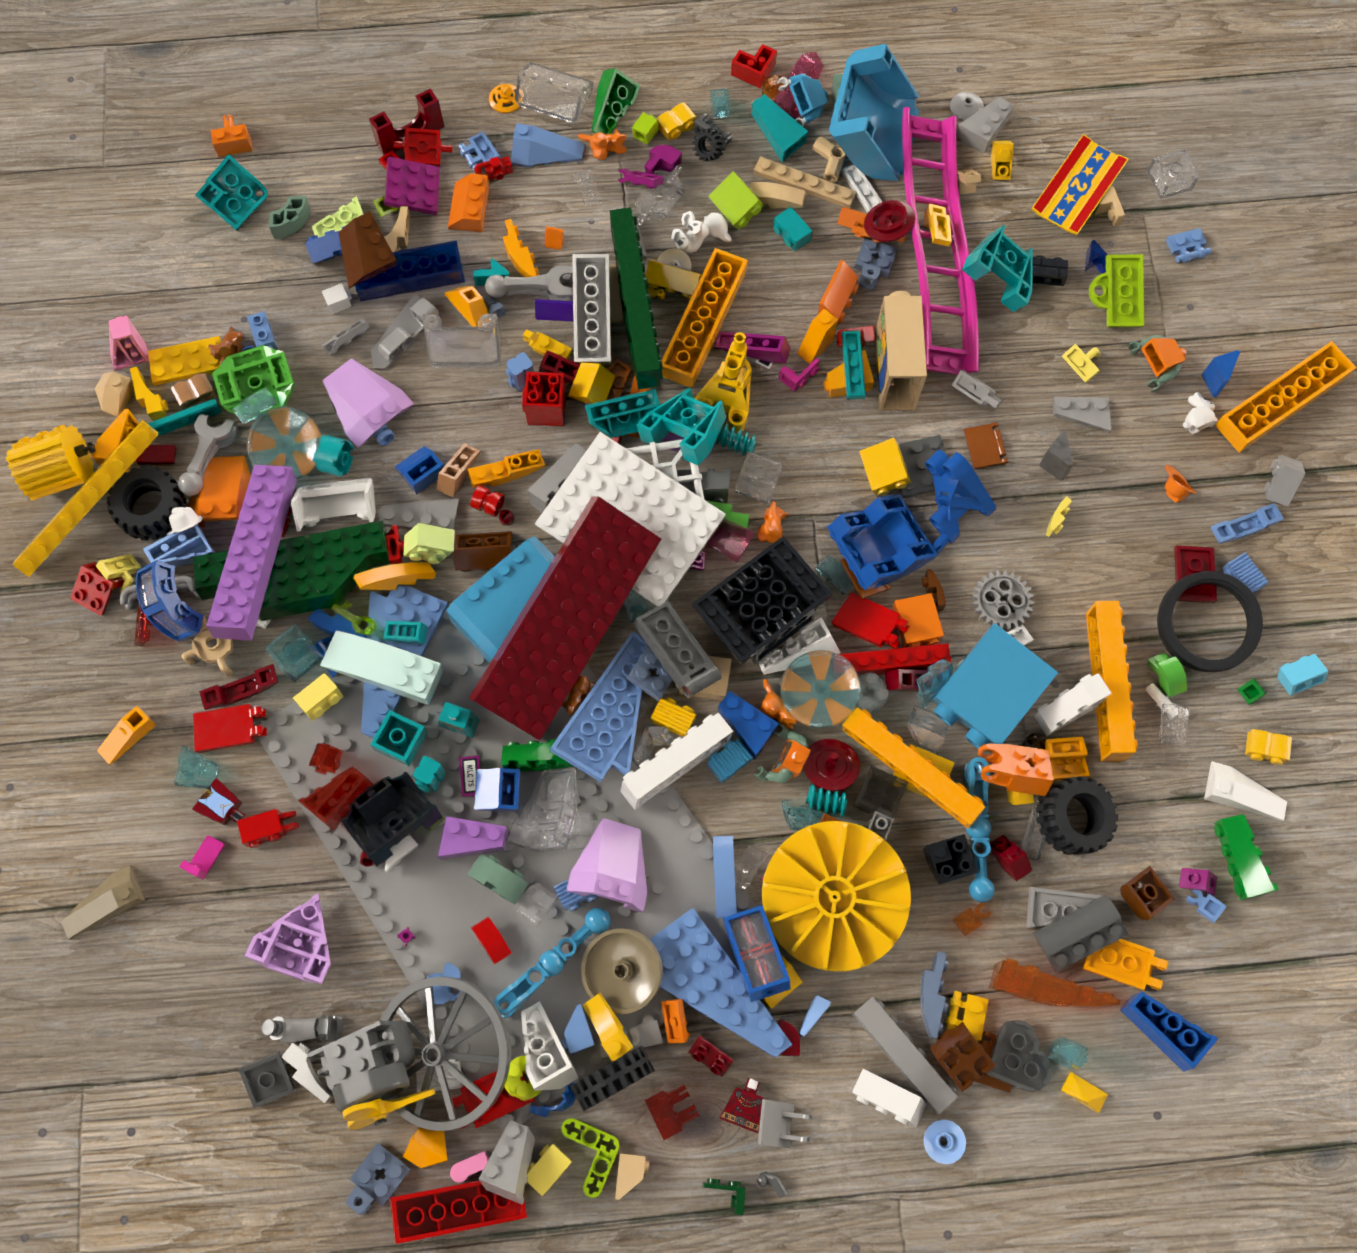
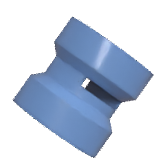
(384, 436)

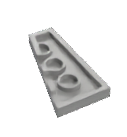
(435, 513)

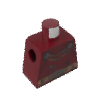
(744, 1107)

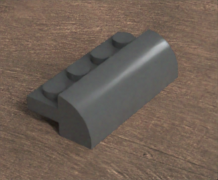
(1081, 933)

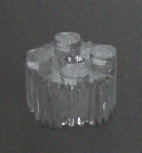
(875, 687)

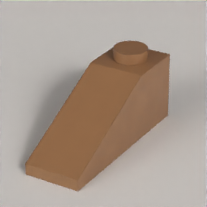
(455, 471)

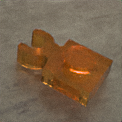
(969, 920)

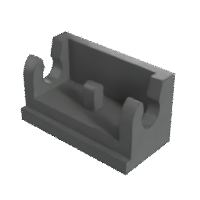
(704, 123)

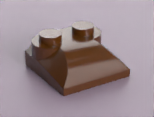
(1146, 894)

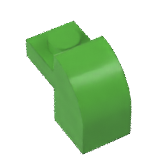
(1170, 673)

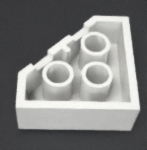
(1072, 704)

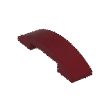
(240, 689)

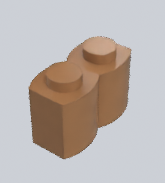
(194, 391)

